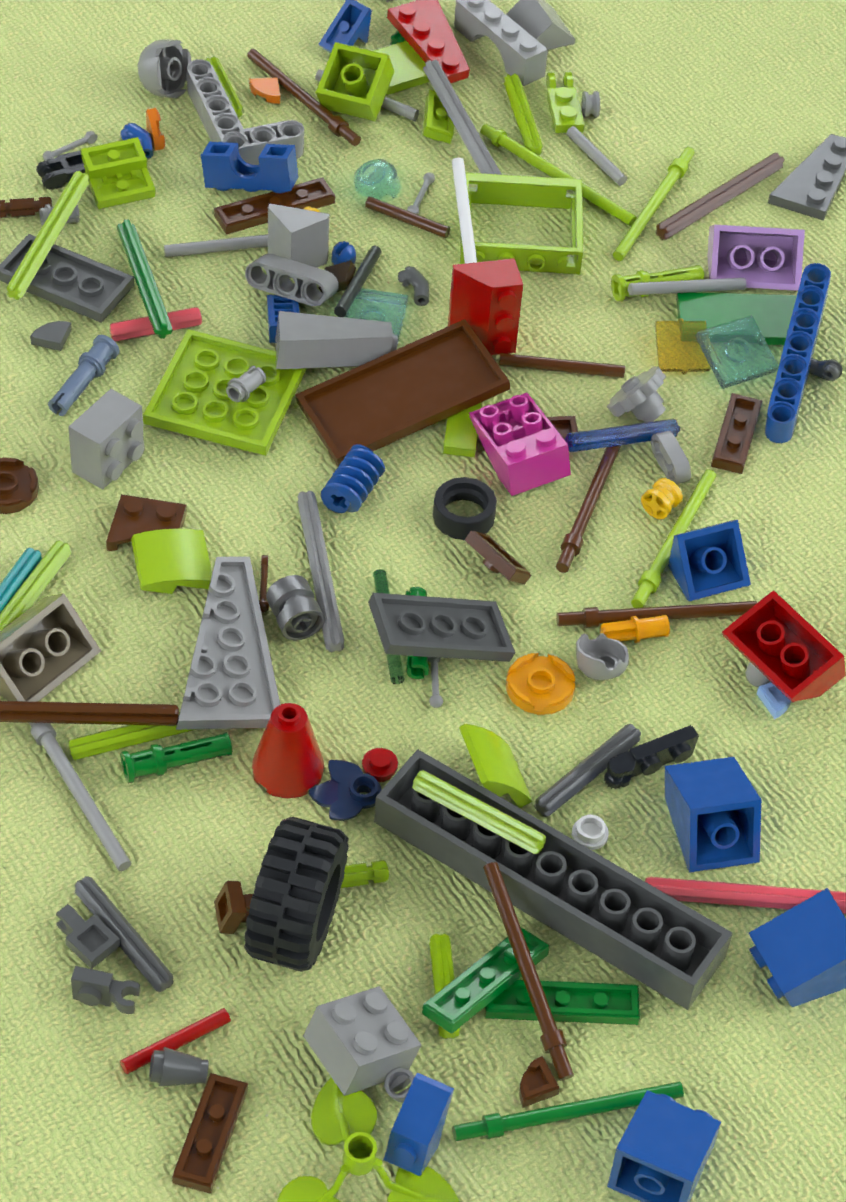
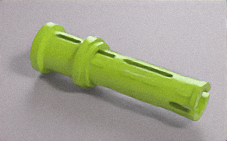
(620, 283)

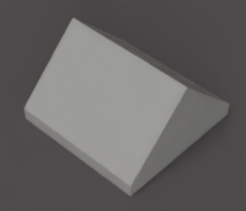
(542, 23)
(298, 234)

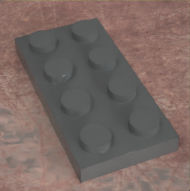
(72, 280)
(441, 627)

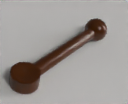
(264, 605)

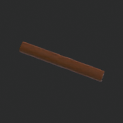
(407, 217)

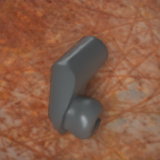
(826, 369)

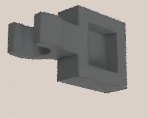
(87, 939)
(99, 988)

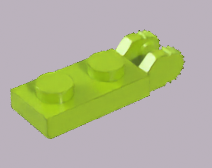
(564, 104)

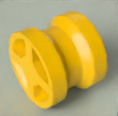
(661, 498)

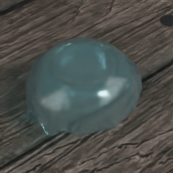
(377, 179)

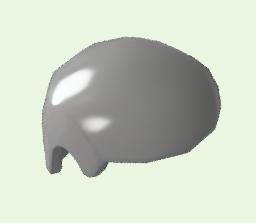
(601, 657)

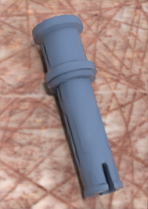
(90, 366)

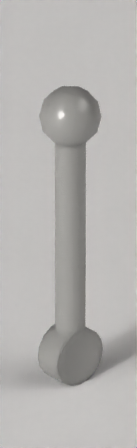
(90, 137)
(428, 179)
(435, 700)

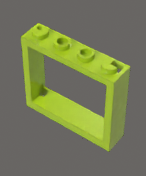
(530, 192)

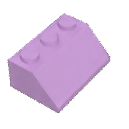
(759, 254)

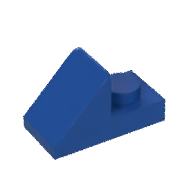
(349, 25)

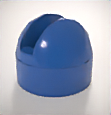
(346, 251)

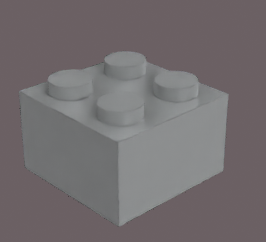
(106, 439)
(361, 1039)

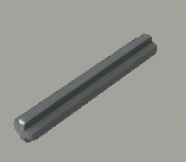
(586, 770)
(130, 941)

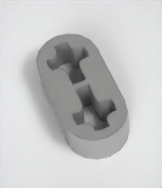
(671, 457)

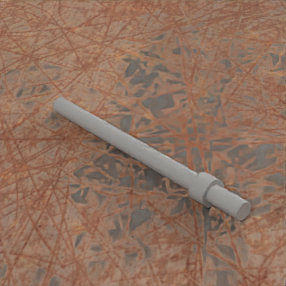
(45, 735)

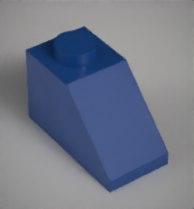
(419, 1124)

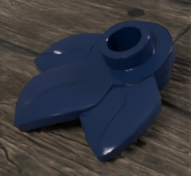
(343, 790)

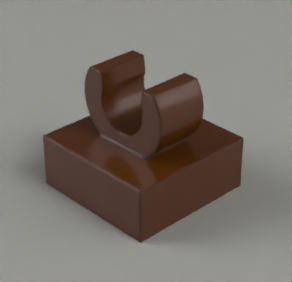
(231, 907)

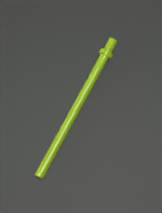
(500, 138)

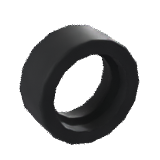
(468, 490)

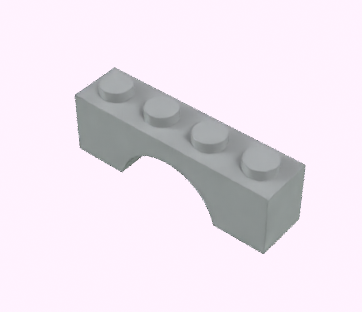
(519, 49)

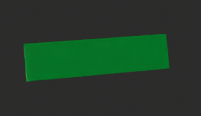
(480, 984)
(571, 1003)

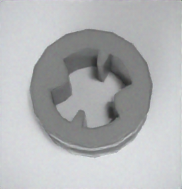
(590, 104)

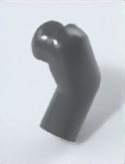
(419, 283)

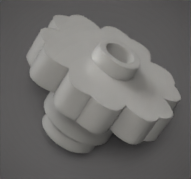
(640, 396)

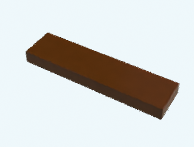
(254, 210)

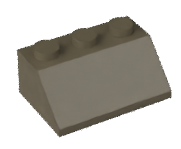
(43, 649)

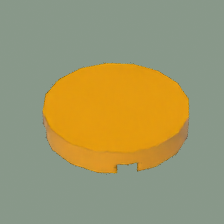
(540, 684)

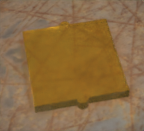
(678, 346)

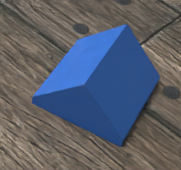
(709, 560)

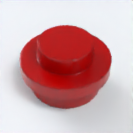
(380, 764)

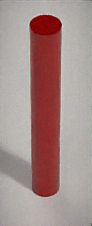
(176, 1040)

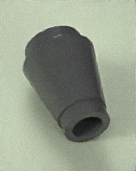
(177, 1068)

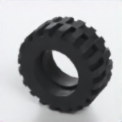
(296, 894)

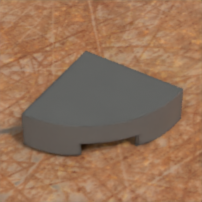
(51, 335)

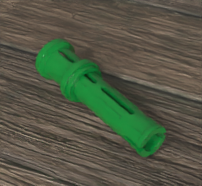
(159, 759)

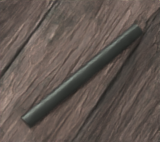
(357, 281)

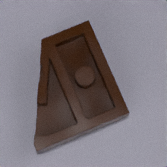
(143, 515)

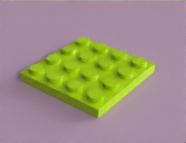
(195, 397)

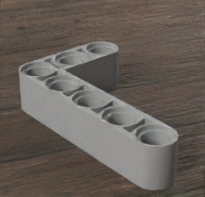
(222, 122)

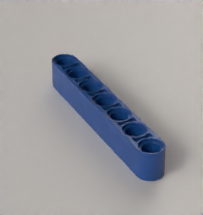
(797, 353)

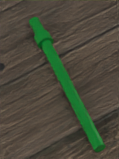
(495, 1125)

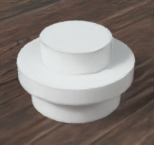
(590, 832)

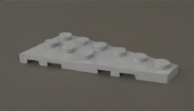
(231, 664)

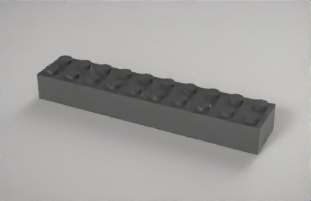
(562, 885)

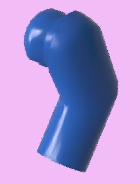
(132, 130)

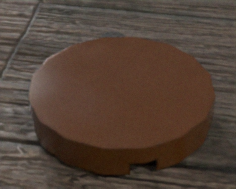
(17, 485)

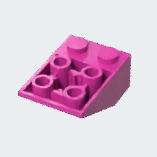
(521, 443)

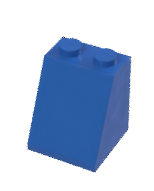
(714, 813)
(804, 950)
(663, 1151)

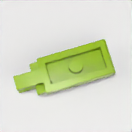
(436, 120)

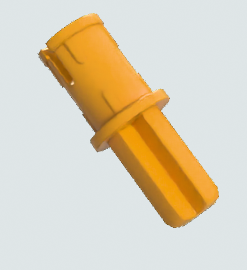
(637, 629)

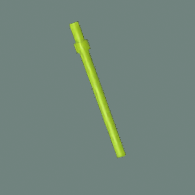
(675, 171)
(651, 578)

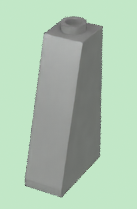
(330, 341)

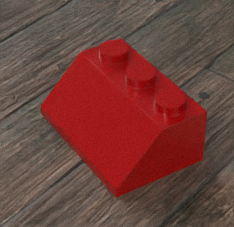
(489, 300)
(786, 649)

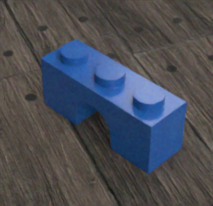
(227, 170)

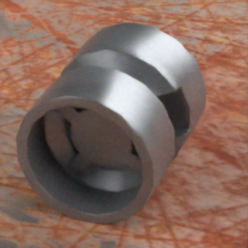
(295, 607)

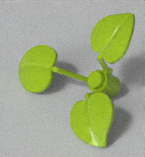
(352, 1120)

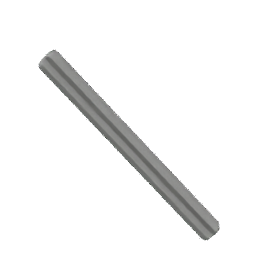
(460, 118)
(320, 571)

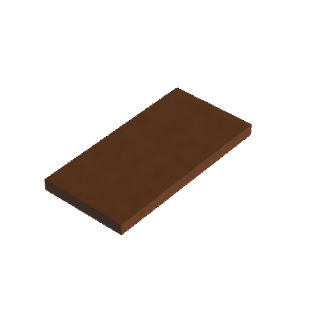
(403, 391)

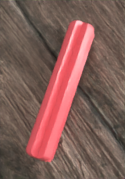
(142, 326)

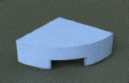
(773, 699)

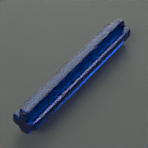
(619, 435)

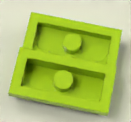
(118, 173)
(171, 560)
(495, 763)

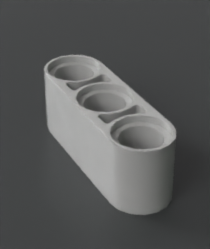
(279, 283)

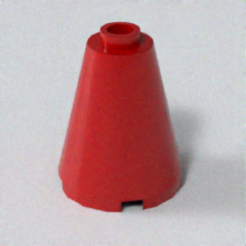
(288, 754)

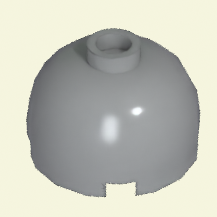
(164, 68)

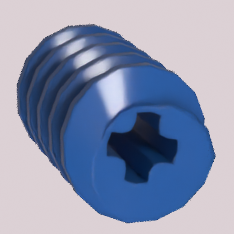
(352, 480)

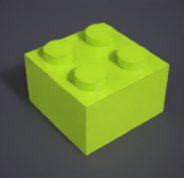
(355, 81)

